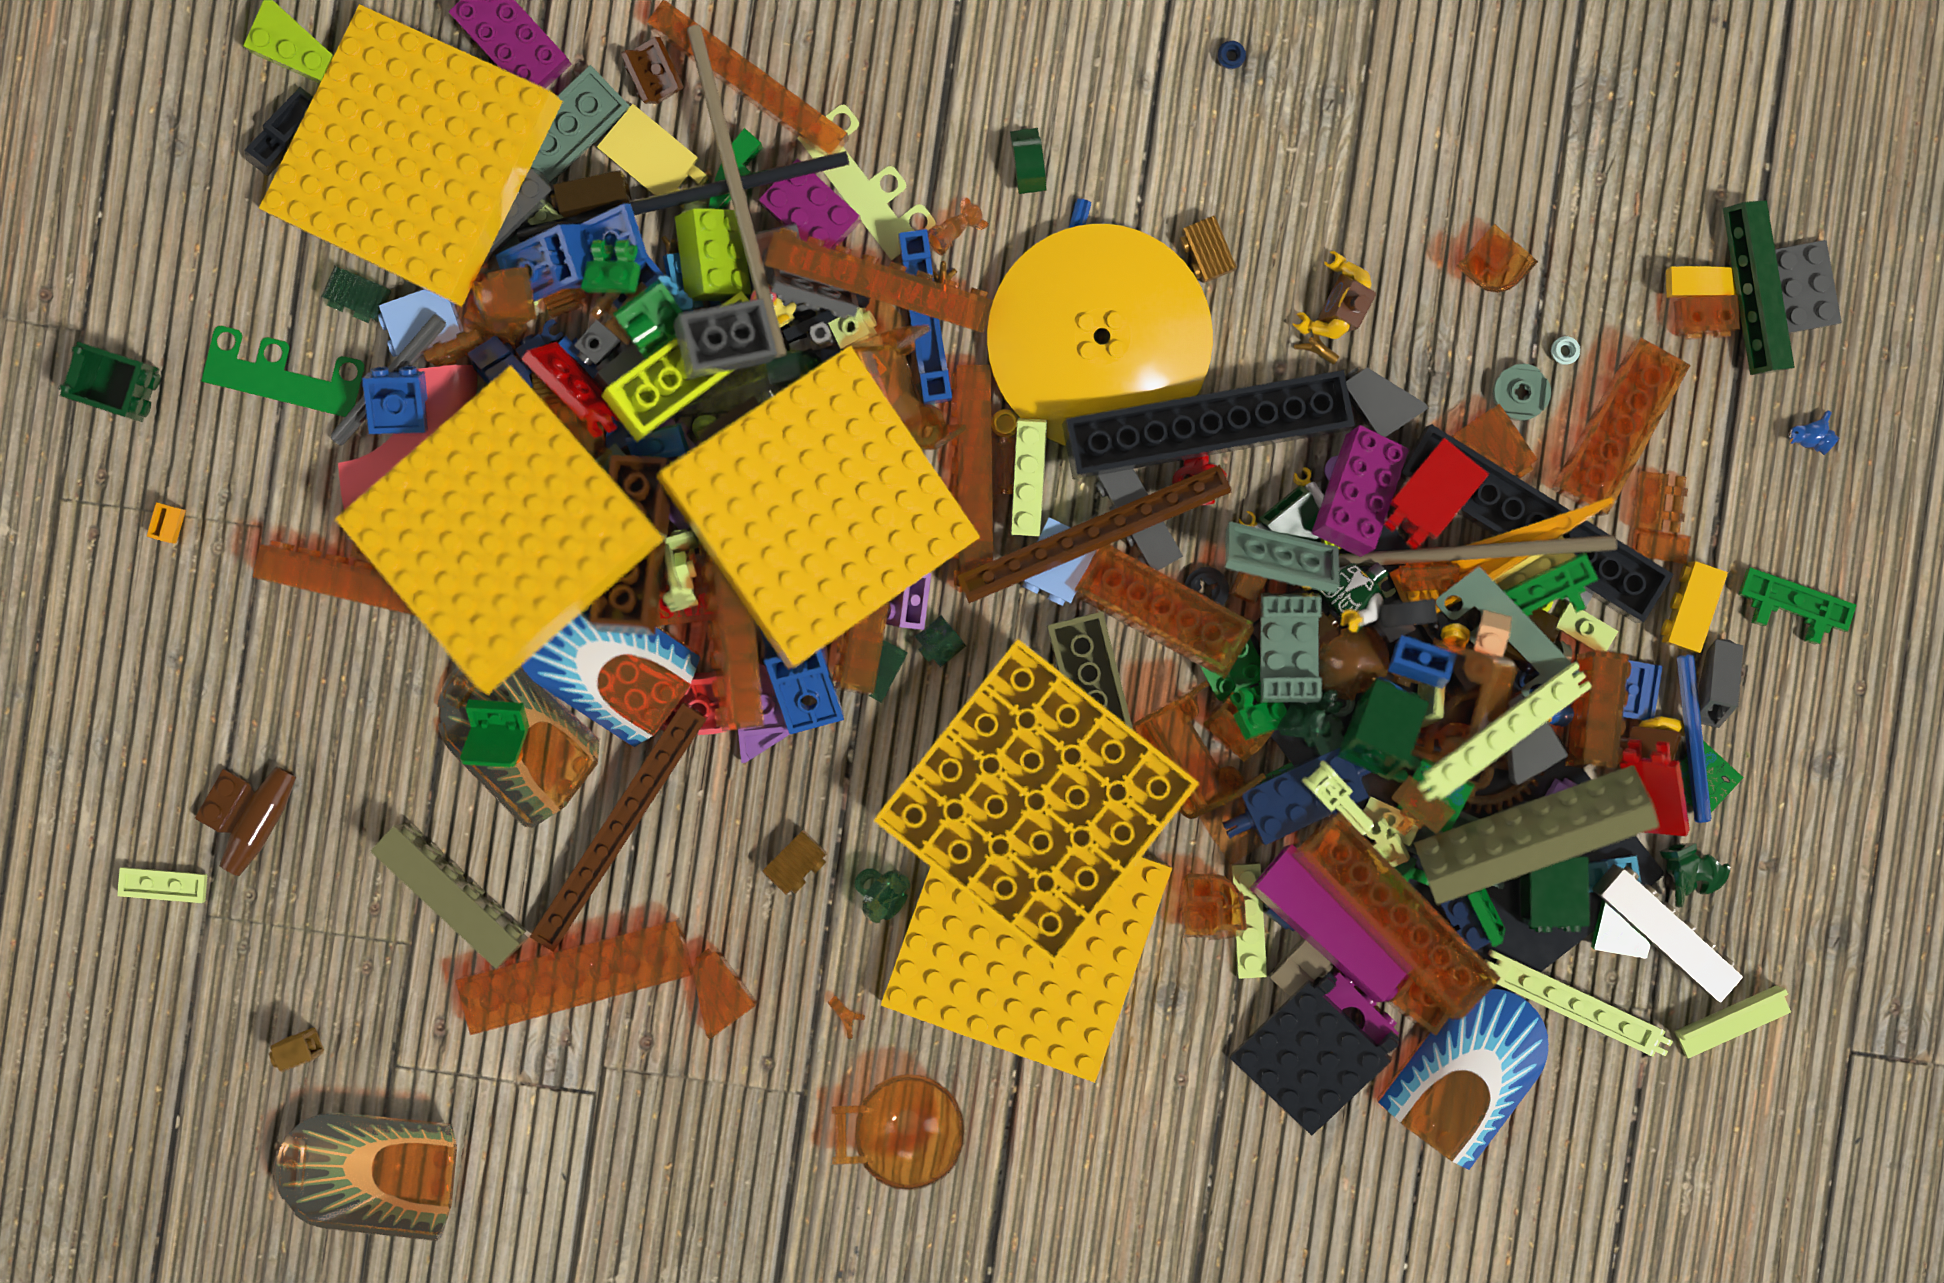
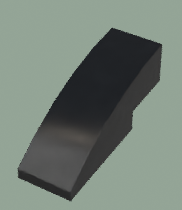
(278, 131)

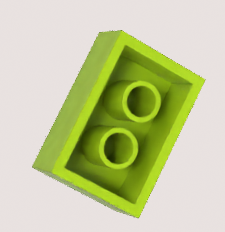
(711, 255)

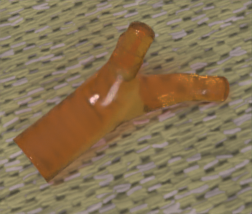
(845, 1015)

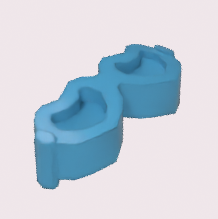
(680, 297)

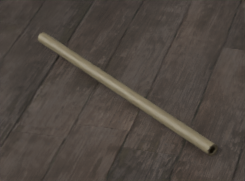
(734, 181)
(1481, 551)

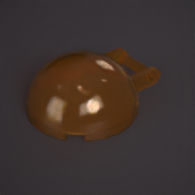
(904, 1132)

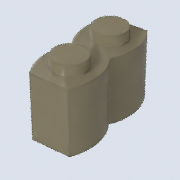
(1299, 966)

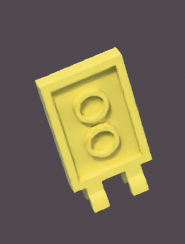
(650, 154)

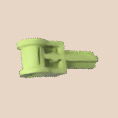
(1335, 794)

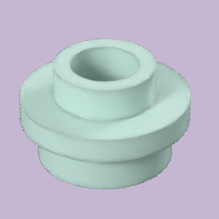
(1573, 346)

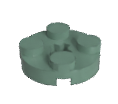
(1533, 381)

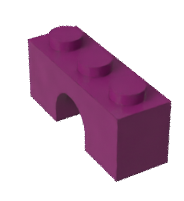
(1372, 1022)

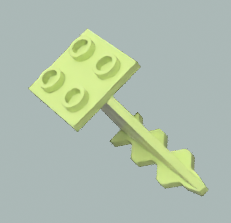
(678, 597)

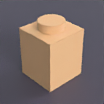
(1493, 633)

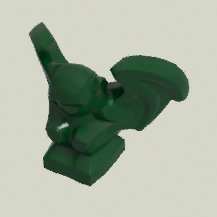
(1689, 868)

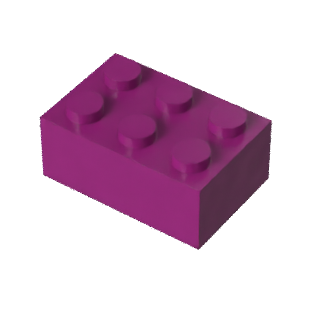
(812, 207)

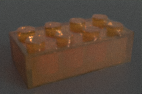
(1599, 712)

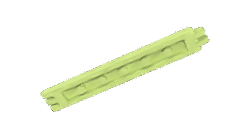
(1504, 732)
(1578, 1005)

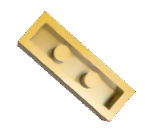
(1693, 606)

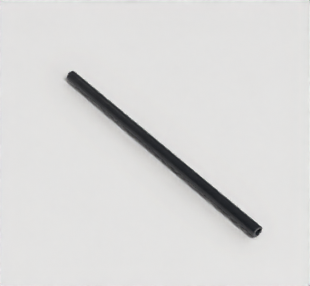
(700, 192)

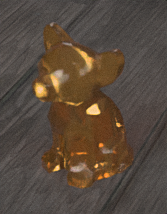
(943, 235)

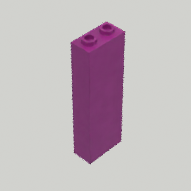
(1327, 926)

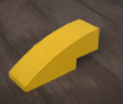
(1699, 281)

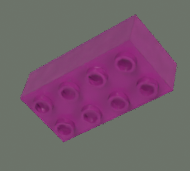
(511, 39)
(1360, 491)

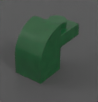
(1028, 160)

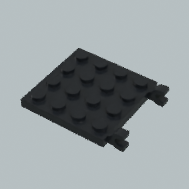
(1312, 1055)

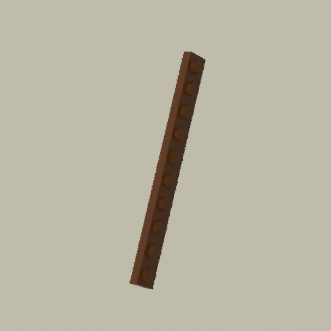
(1094, 534)
(618, 826)

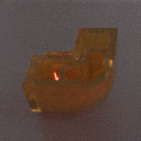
(1496, 262)
(504, 299)
(1352, 662)
(1211, 907)

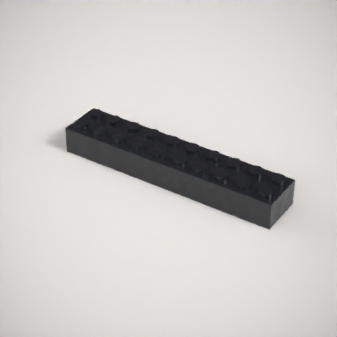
(1207, 424)
(1506, 503)

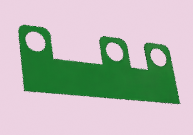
(273, 382)

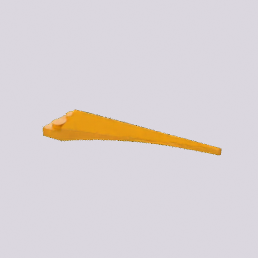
(1494, 567)

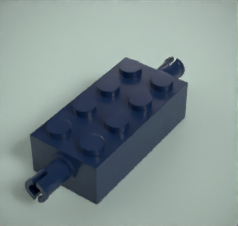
(1286, 804)

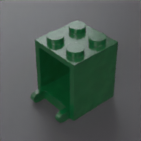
(110, 382)
(1384, 731)
(1556, 896)

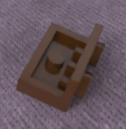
(652, 71)

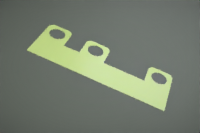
(867, 196)

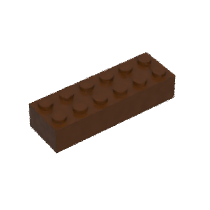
(634, 598)

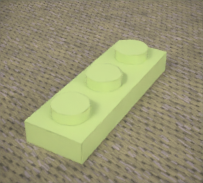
(162, 885)

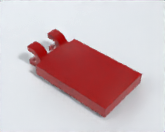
(572, 386)
(1436, 492)
(1663, 785)

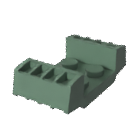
(1289, 647)

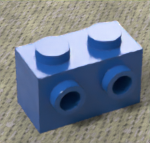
(1422, 662)

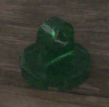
(884, 896)

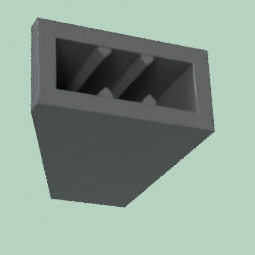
(1380, 402)
(1720, 682)
(1534, 751)

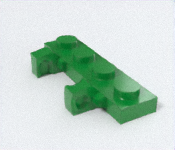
(1557, 582)
(1818, 609)

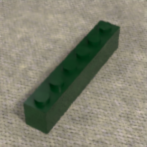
(1758, 287)

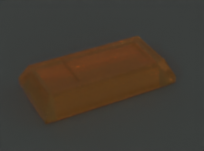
(1661, 545)

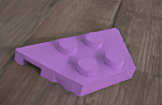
(757, 740)

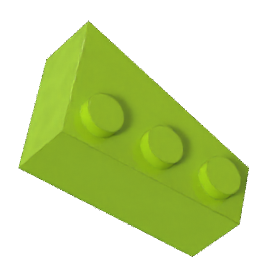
(286, 43)

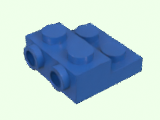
(395, 400)

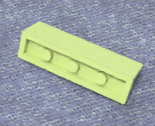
(1733, 1021)

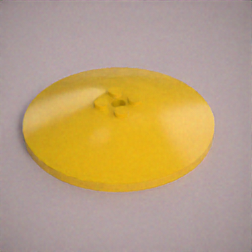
(1088, 281)

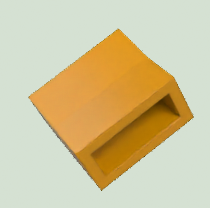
(166, 523)

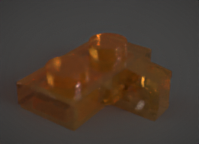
(1419, 810)

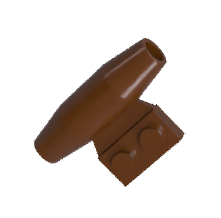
(246, 814)

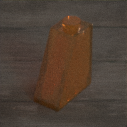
(1499, 441)
(720, 992)

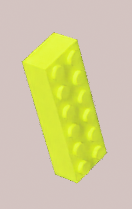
(658, 388)

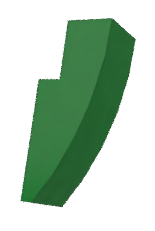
(745, 150)

